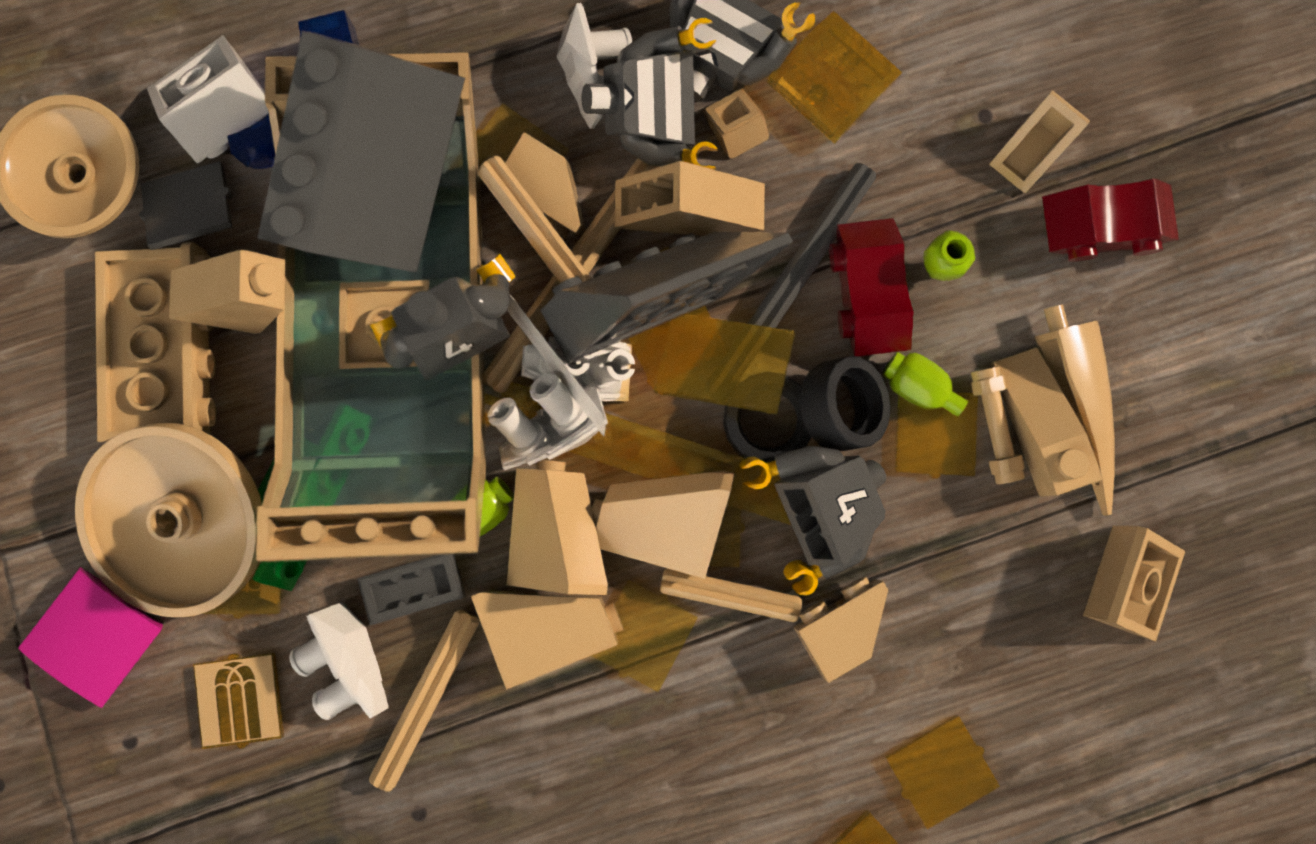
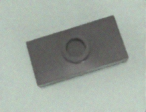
(411, 588)

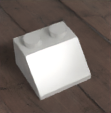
(208, 100)

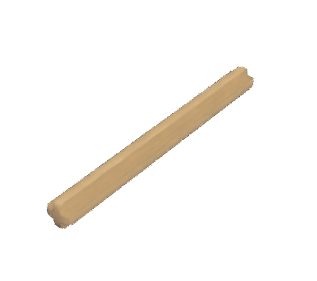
(587, 251)

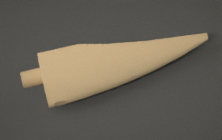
(1081, 371)

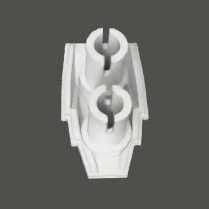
(580, 52)
(607, 368)
(553, 431)
(346, 648)

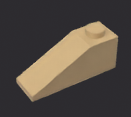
(1046, 426)

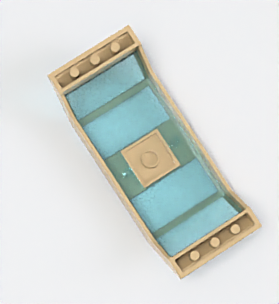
(367, 449)

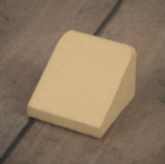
(737, 123)

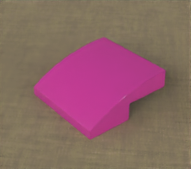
(90, 638)

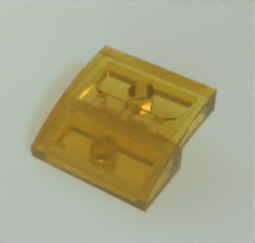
(833, 77)

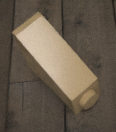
(688, 200)
(229, 291)
(665, 520)
(554, 533)
(544, 630)

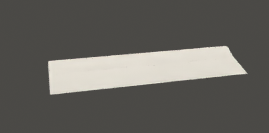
(556, 365)

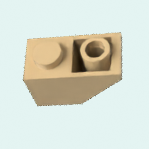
(549, 183)
(845, 631)

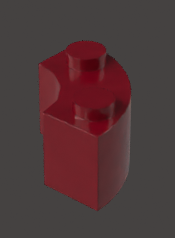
(1110, 219)
(873, 287)

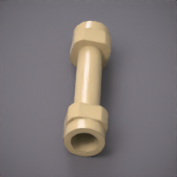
(1006, 465)

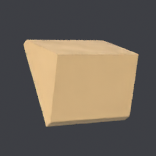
(1134, 581)

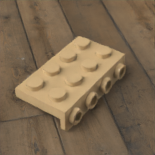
(144, 361)

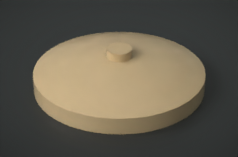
(168, 519)

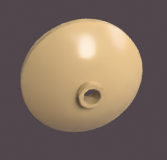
(45, 151)

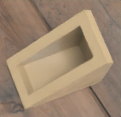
(1039, 141)

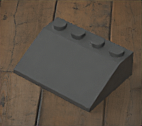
(359, 154)
(654, 288)

